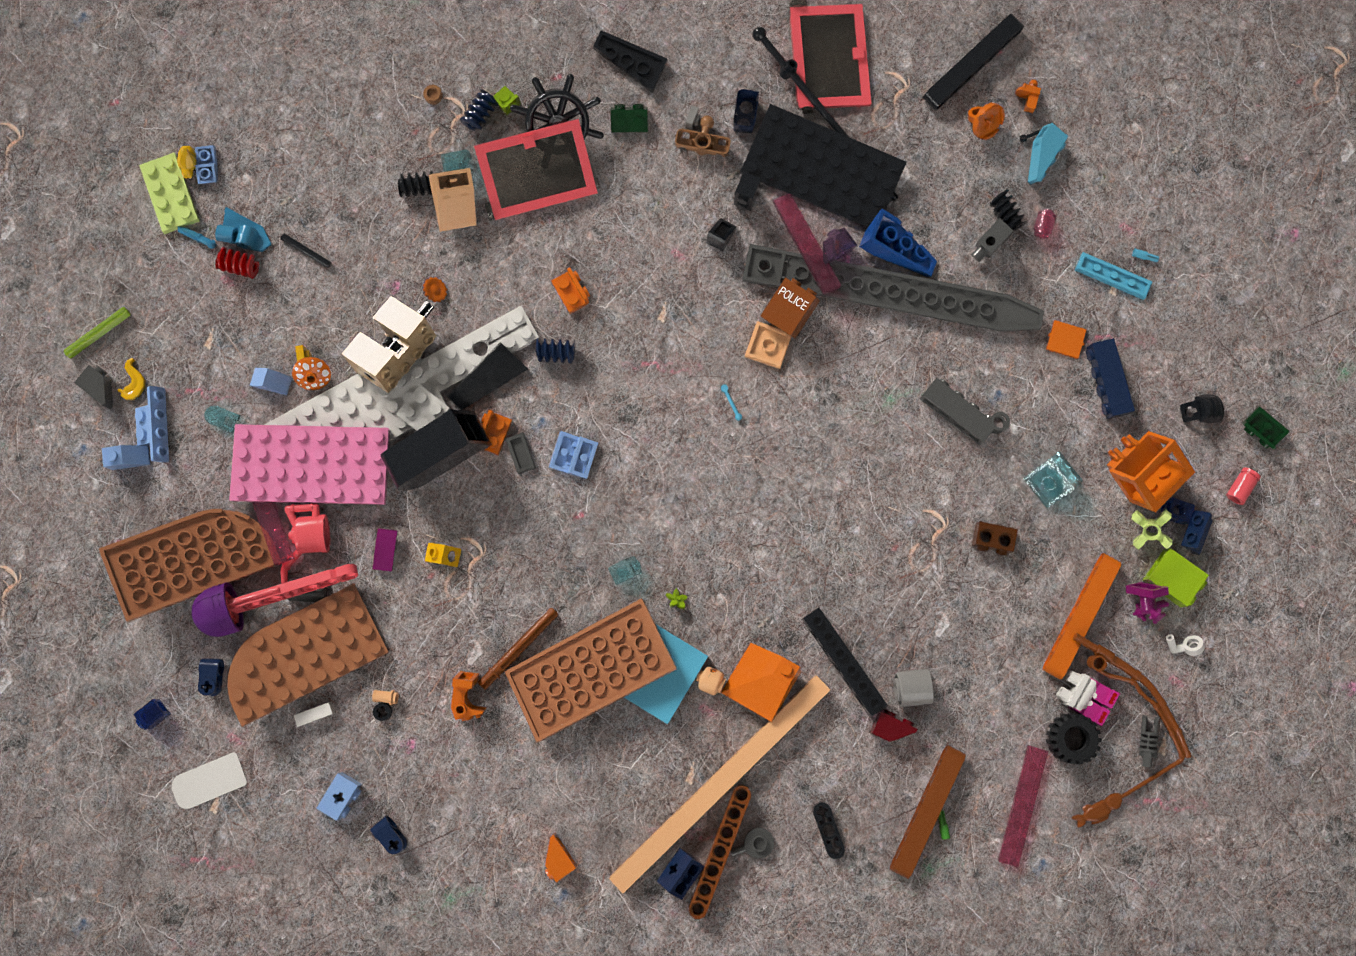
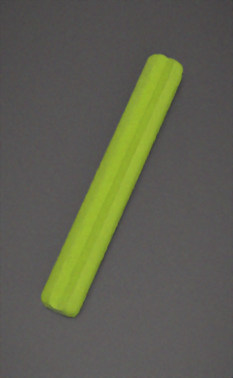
(97, 332)

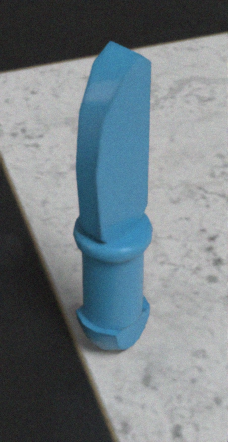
(198, 237)

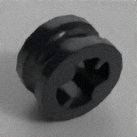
(388, 709)

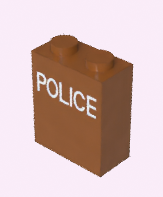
(790, 307)

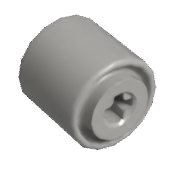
(913, 687)

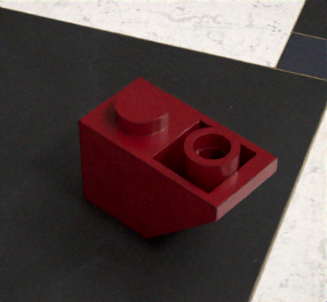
(890, 728)

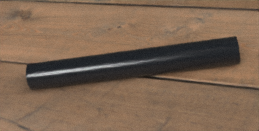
(305, 250)

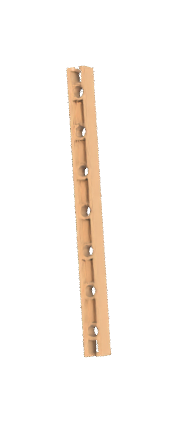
(718, 784)

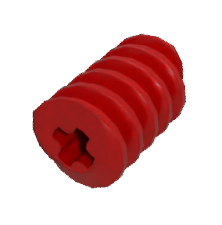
(236, 264)

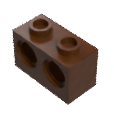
(994, 533)

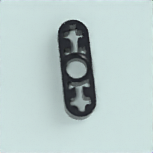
(828, 846)

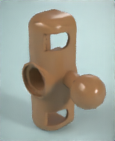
(695, 137)

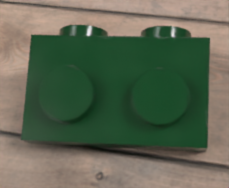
(629, 118)
(1265, 427)

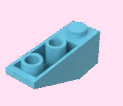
(1044, 149)

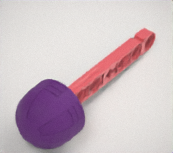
(220, 610)

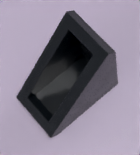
(720, 234)

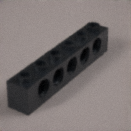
(844, 662)

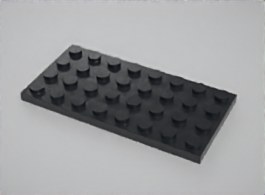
(822, 166)

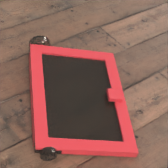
(830, 54)
(535, 169)

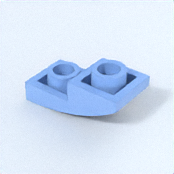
(206, 164)

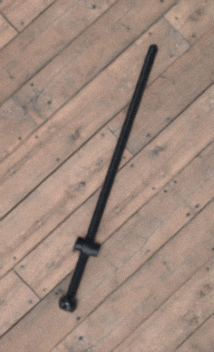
(788, 70)

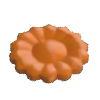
(435, 289)

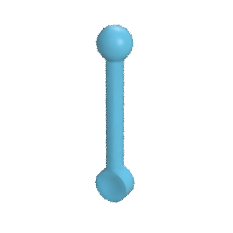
(724, 388)

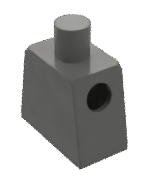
(996, 235)

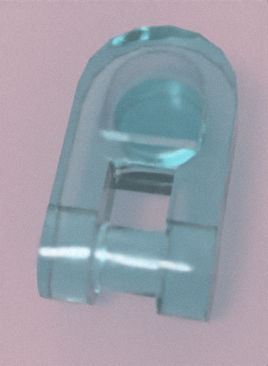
(216, 415)

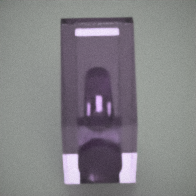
(837, 245)

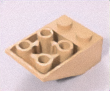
(453, 199)

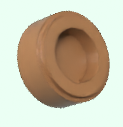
(433, 94)

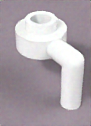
(1187, 646)

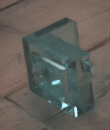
(625, 570)

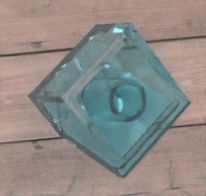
(1053, 479)

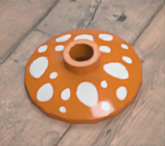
(311, 367)

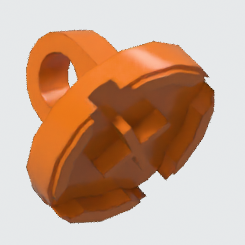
(986, 120)

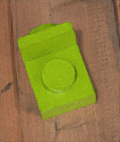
(506, 98)

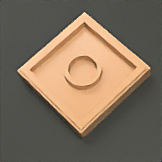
(768, 345)

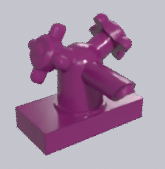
(1148, 604)

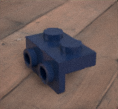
(1197, 532)

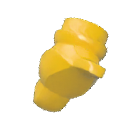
(186, 161)

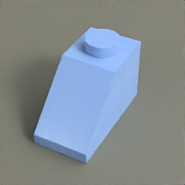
(125, 456)

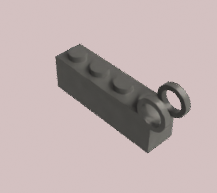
(961, 413)

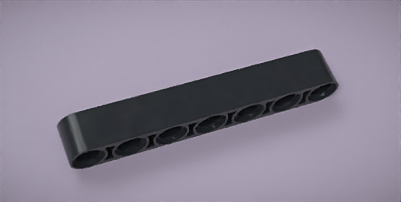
(973, 62)

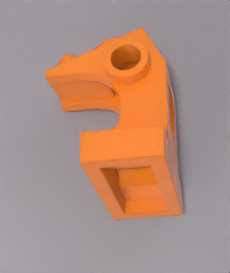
(461, 684)

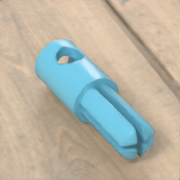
(1144, 255)

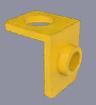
(439, 554)

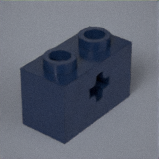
(680, 873)

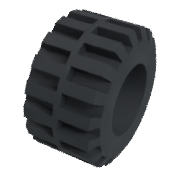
(1089, 738)

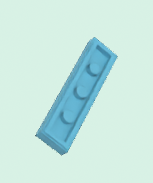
(1113, 275)

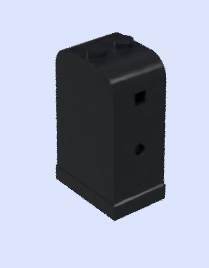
(435, 449)

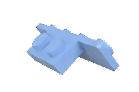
(152, 424)

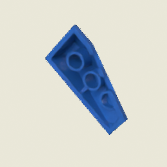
(891, 242)

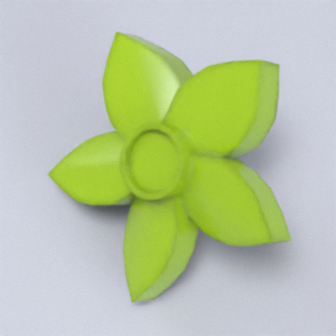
(676, 599)

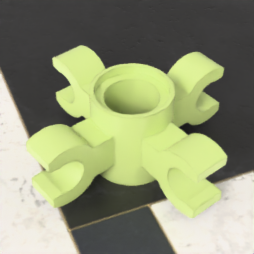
(1163, 518)

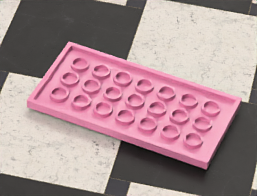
(309, 464)

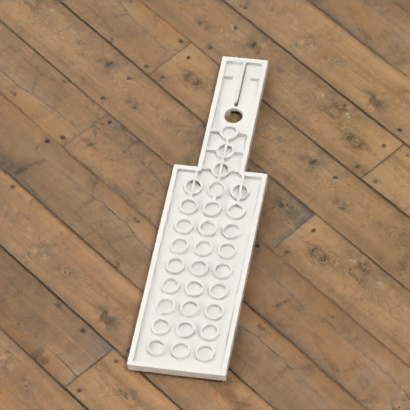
(364, 404)

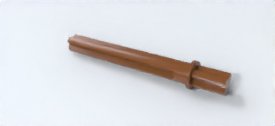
(516, 650)

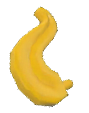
(137, 383)

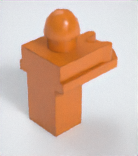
(1031, 93)

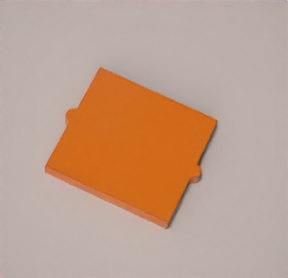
(1066, 339)

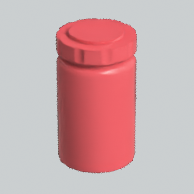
(1243, 486)

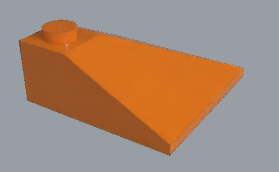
(761, 681)

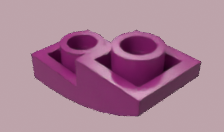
(385, 549)

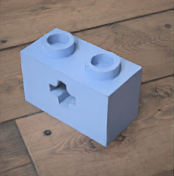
(330, 802)

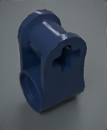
(210, 674)
(387, 833)

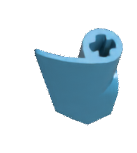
(242, 232)

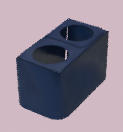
(742, 96)

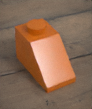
(558, 860)

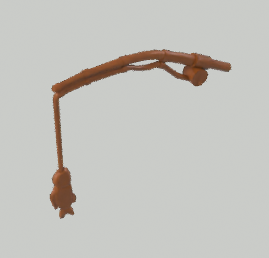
(1098, 661)

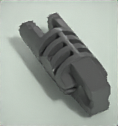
(1149, 741)

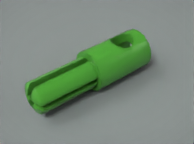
(944, 830)

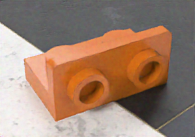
(570, 290)
(496, 430)

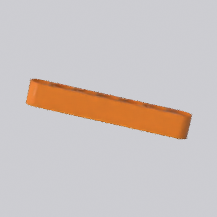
(1081, 615)

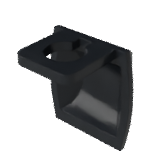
(1208, 407)

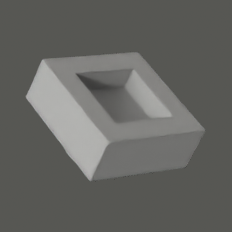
(693, 118)

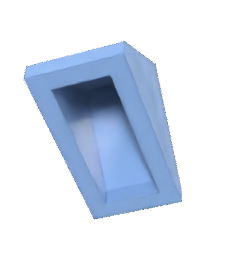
(271, 380)

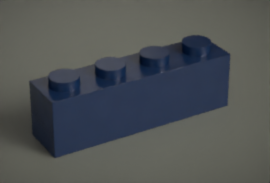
(1110, 379)

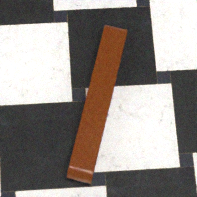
(927, 811)
(719, 861)

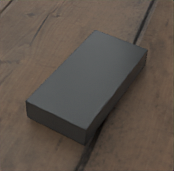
(520, 453)

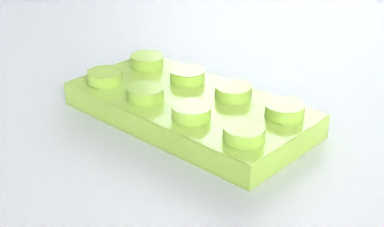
(169, 193)

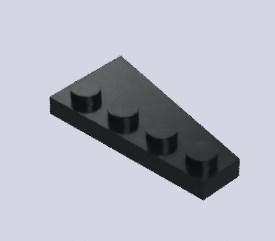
(487, 376)

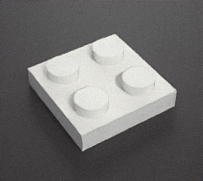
(421, 408)

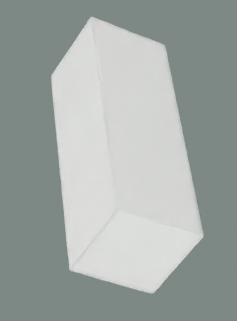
(314, 714)

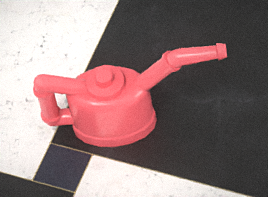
(308, 533)

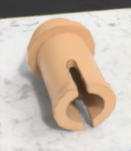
(385, 697)

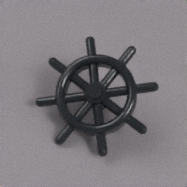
(558, 116)

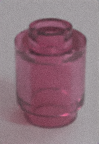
(1044, 223)

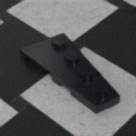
(633, 60)

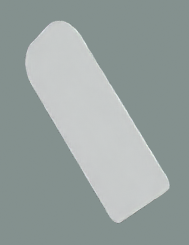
(208, 781)

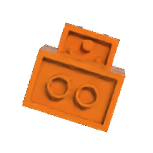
(1147, 471)

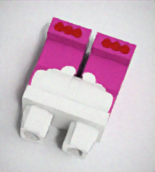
(1082, 693)

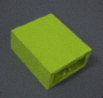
(1178, 575)

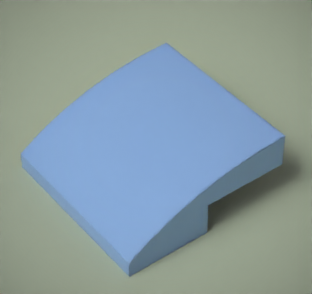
(573, 455)

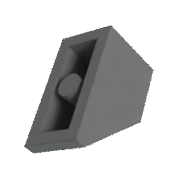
(96, 385)

